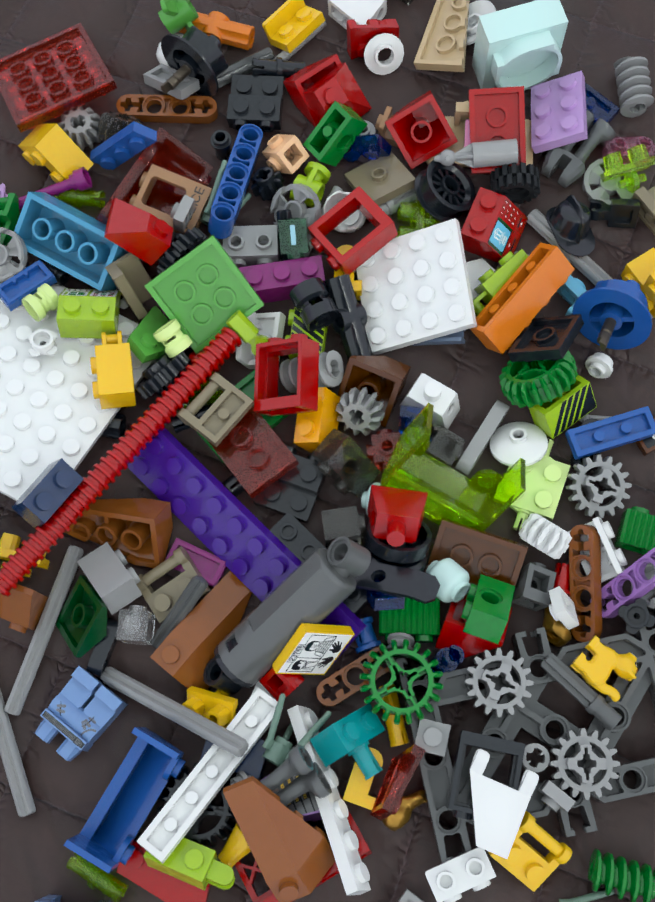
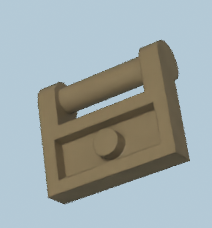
(222, 414)
(165, 597)

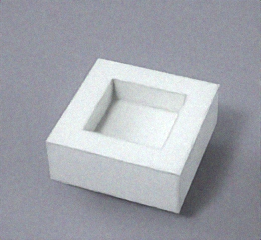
(563, 608)

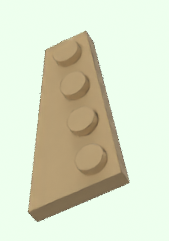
(445, 38)

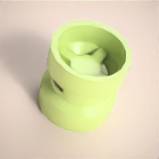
(41, 302)
(172, 338)

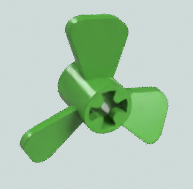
(177, 14)

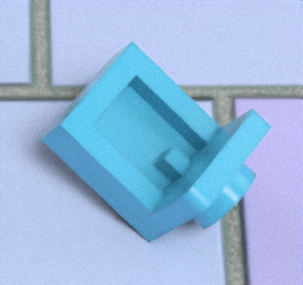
(571, 291)

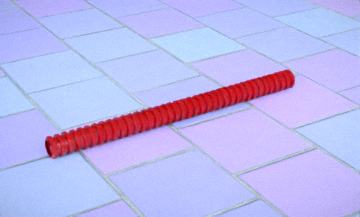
(118, 458)

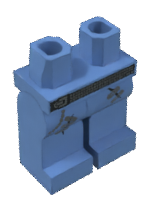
(79, 714)

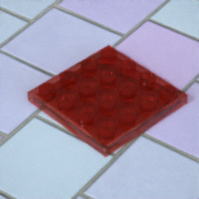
(53, 77)

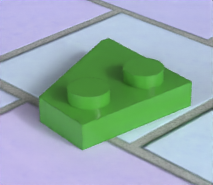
(142, 340)

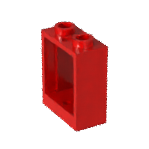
(364, 249)
(267, 371)

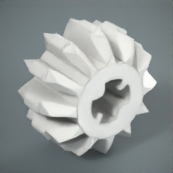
(545, 536)

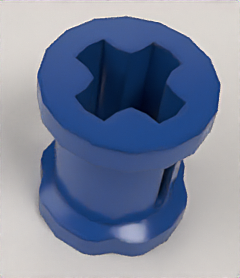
(367, 639)

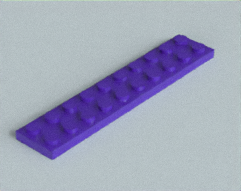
(223, 522)

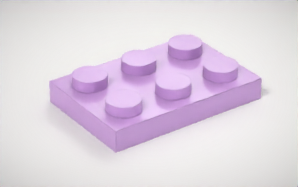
(558, 112)

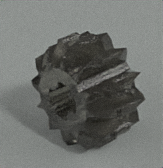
(114, 122)

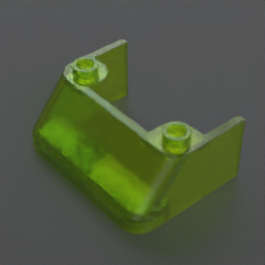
(450, 494)

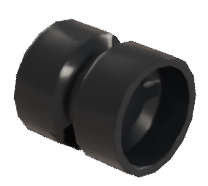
(315, 305)

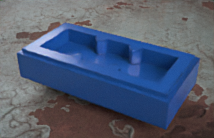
(25, 283)

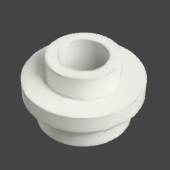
(599, 365)

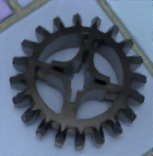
(225, 813)

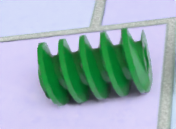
(621, 876)

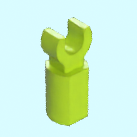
(246, 330)

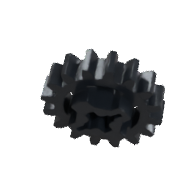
(180, 247)
(161, 374)

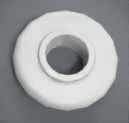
(378, 43)

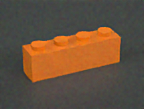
(522, 297)

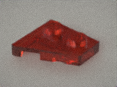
(396, 781)

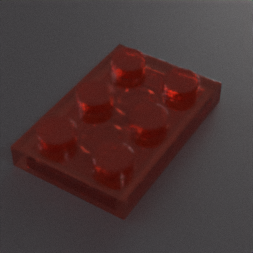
(255, 454)

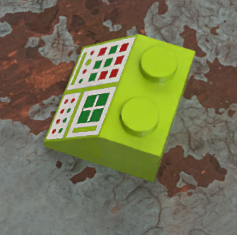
(88, 313)

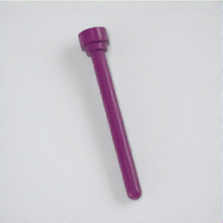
(77, 180)

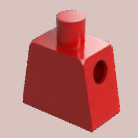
(396, 514)

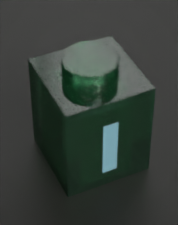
(294, 237)

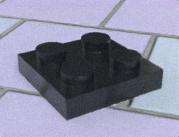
(546, 338)

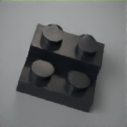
(256, 102)
(294, 491)

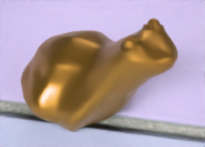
(555, 630)
(404, 813)

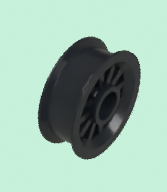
(444, 190)

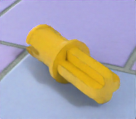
(397, 733)

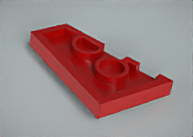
(158, 883)

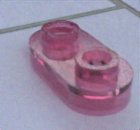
(624, 143)

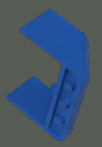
(127, 801)

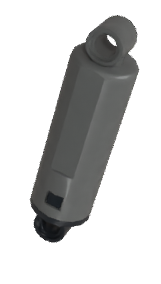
(302, 597)

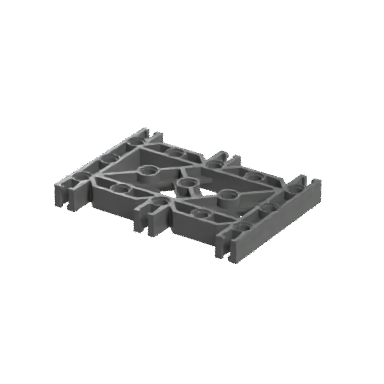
(533, 720)

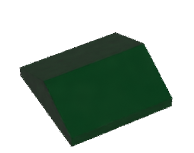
(83, 618)

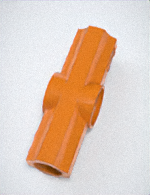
(226, 31)

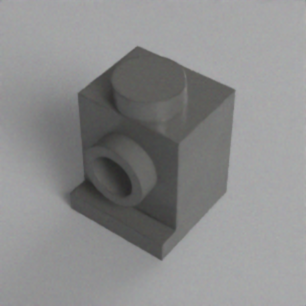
(541, 581)

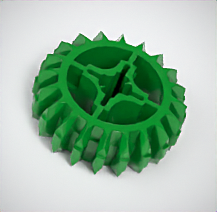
(537, 380)
(424, 668)

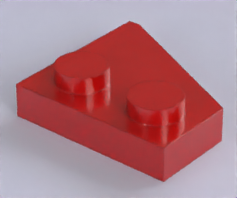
(359, 35)

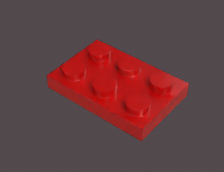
(497, 116)

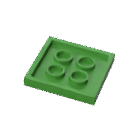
(204, 292)

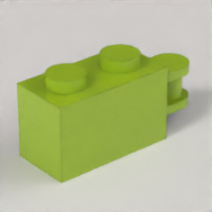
(492, 281)
(194, 865)

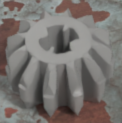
(81, 127)
(357, 401)

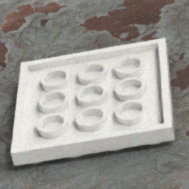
(417, 288)

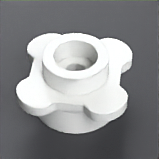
(42, 336)

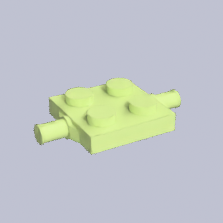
(543, 489)

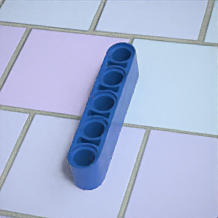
(235, 181)

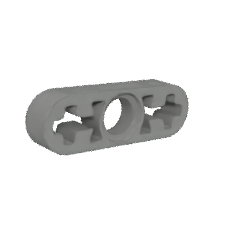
(482, 437)

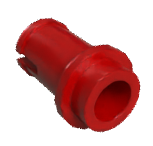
(562, 577)

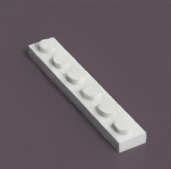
(206, 779)
(334, 813)

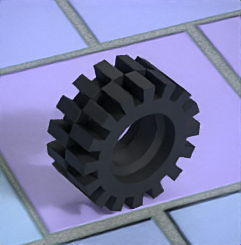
(516, 182)

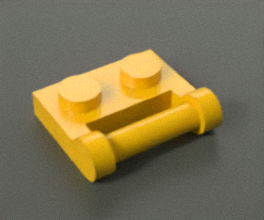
(527, 862)

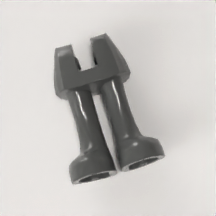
(574, 163)
(309, 779)

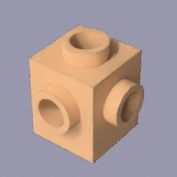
(285, 153)

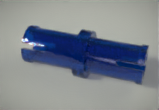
(448, 658)

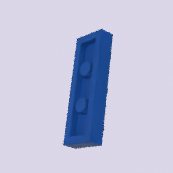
(123, 145)
(611, 432)

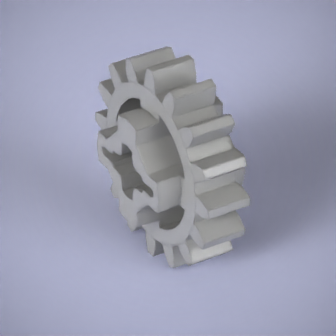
(604, 477)
(493, 696)
(584, 748)

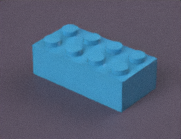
(68, 239)

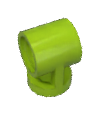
(315, 178)

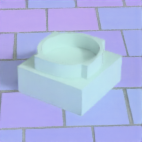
(519, 45)

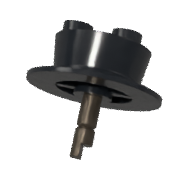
(195, 57)

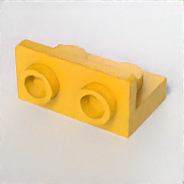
(292, 24)

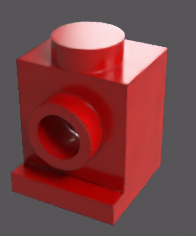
(280, 683)

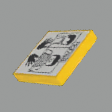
(312, 649)

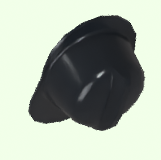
(572, 227)

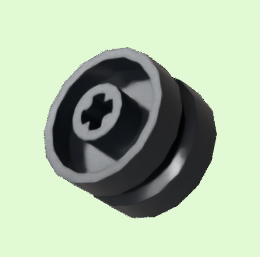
(407, 555)

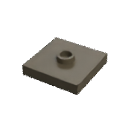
(381, 178)

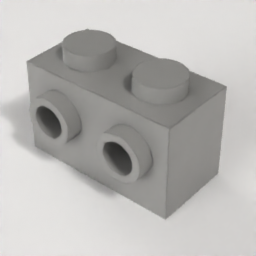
(253, 245)
(110, 577)

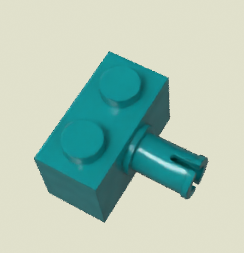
(351, 737)

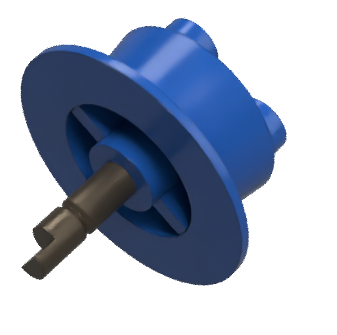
(614, 314)

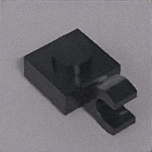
(619, 214)

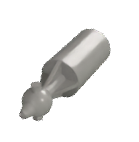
(482, 154)

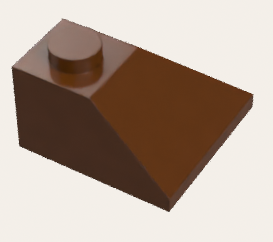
(379, 375)

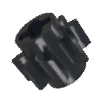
(266, 183)

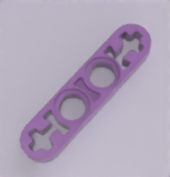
(640, 584)

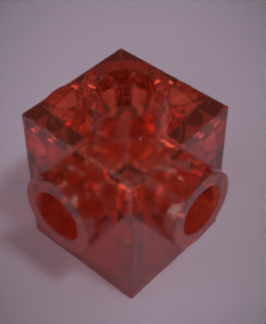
(382, 439)

